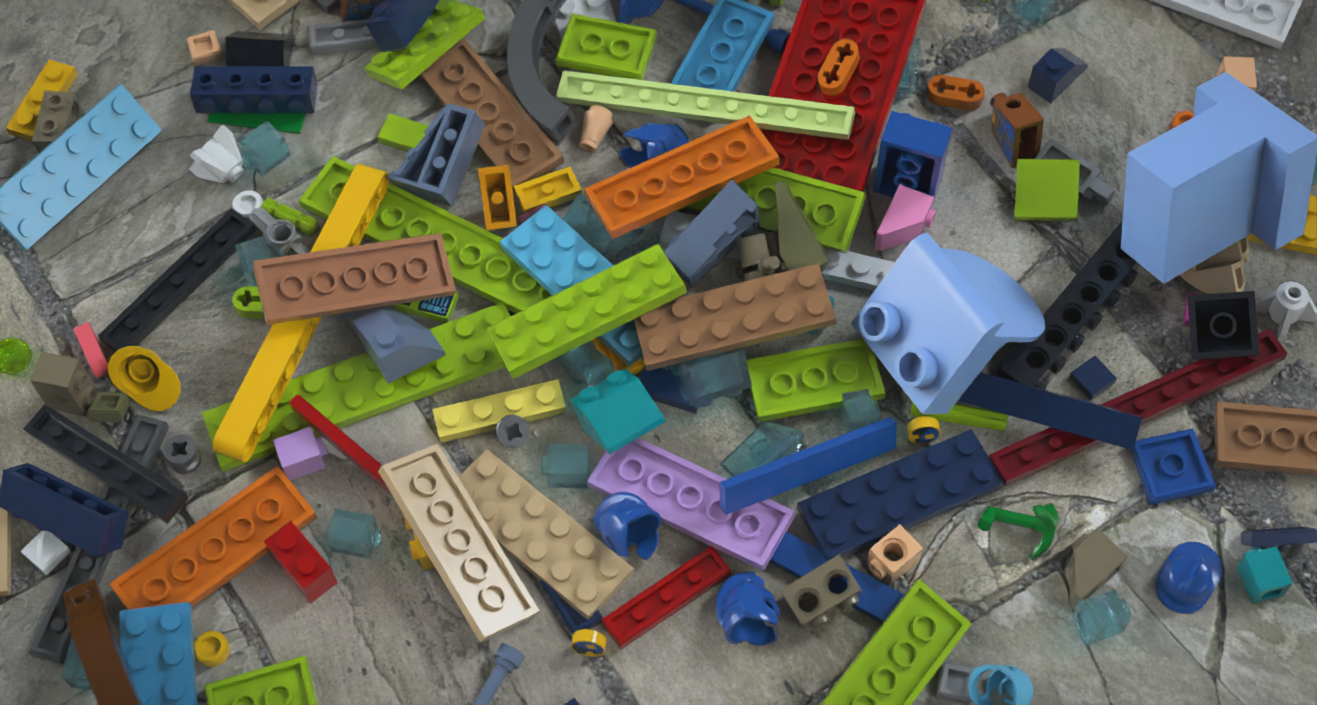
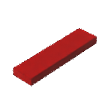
(337, 439)
(666, 597)

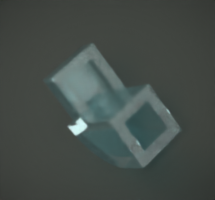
(587, 364)

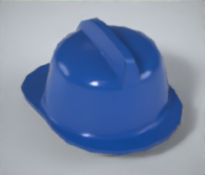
(1188, 577)

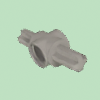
(277, 230)

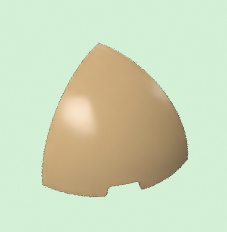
(1221, 271)

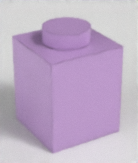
(300, 453)

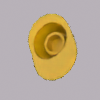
(144, 377)

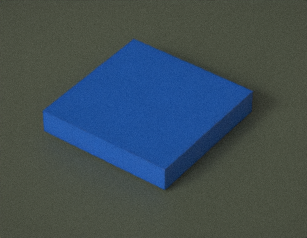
(1172, 466)

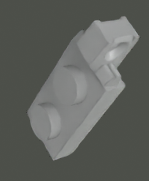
(1090, 181)

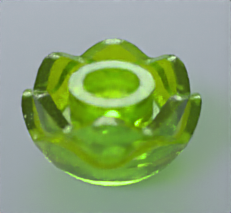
(21, 355)

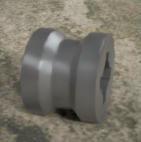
(508, 428)
(180, 461)

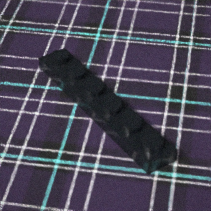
(177, 282)
(106, 463)

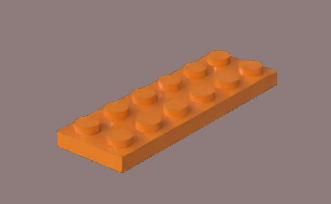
(681, 176)
(215, 546)

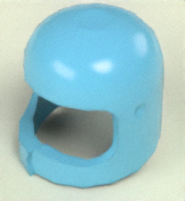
(1016, 681)

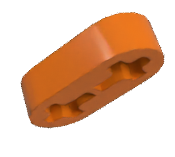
(833, 63)
(955, 92)

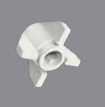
(218, 158)
(1287, 306)

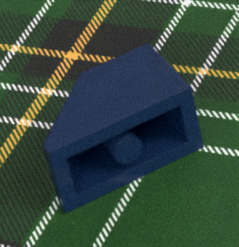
(1055, 73)

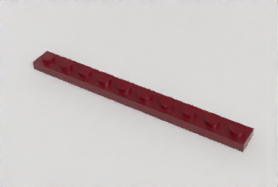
(1146, 401)

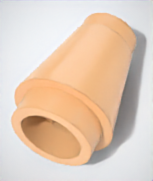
(595, 126)

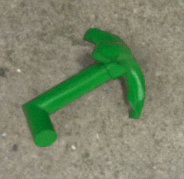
(1045, 523)

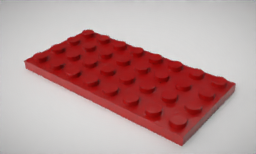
(884, 40)

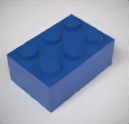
(911, 155)

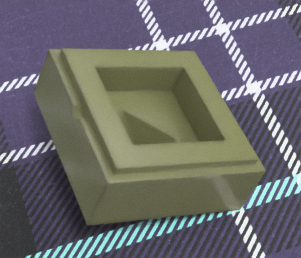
(108, 407)

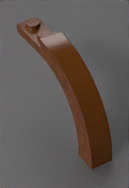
(98, 646)

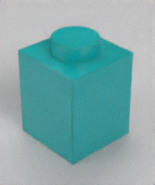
(1264, 574)

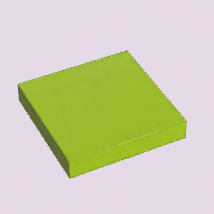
(1047, 190)

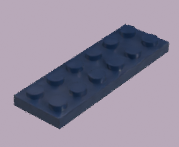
(901, 494)

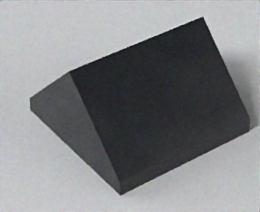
(258, 49)
(1223, 325)

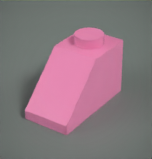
(905, 218)

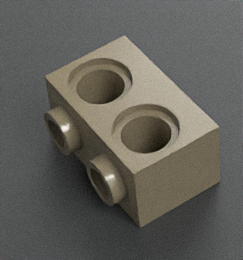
(56, 115)
(817, 584)

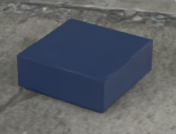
(1092, 377)

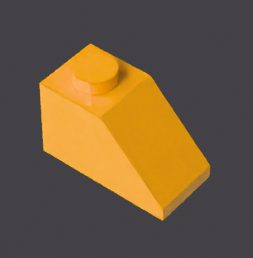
(497, 197)

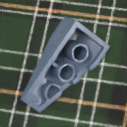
(394, 340)

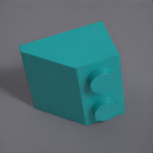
(616, 411)

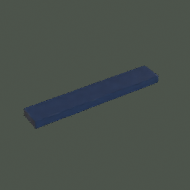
(1053, 410)

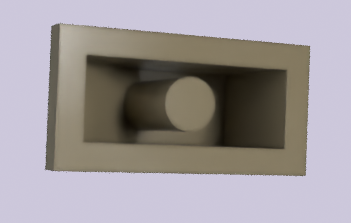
(1092, 565)

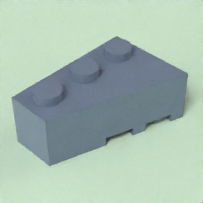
(713, 233)

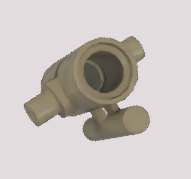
(759, 256)

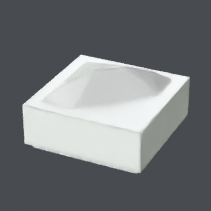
(45, 551)

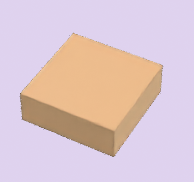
(204, 48)

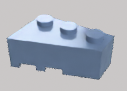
(442, 156)

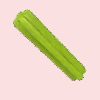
(969, 416)

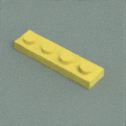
(485, 412)

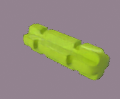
(307, 223)

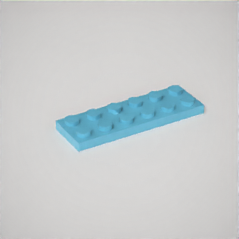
(74, 166)
(560, 259)

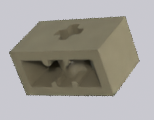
(63, 383)

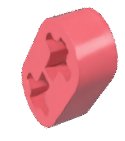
(92, 349)

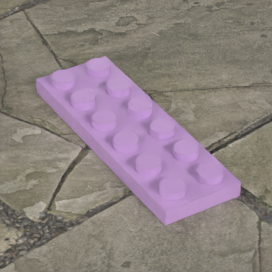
(690, 501)

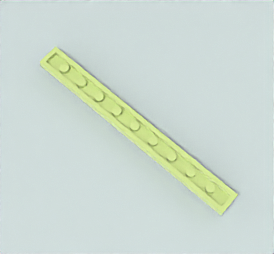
(706, 104)

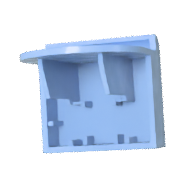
(943, 320)

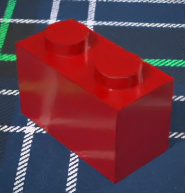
(300, 561)

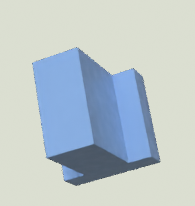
(1217, 180)

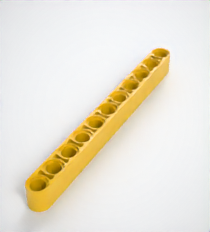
(287, 341)

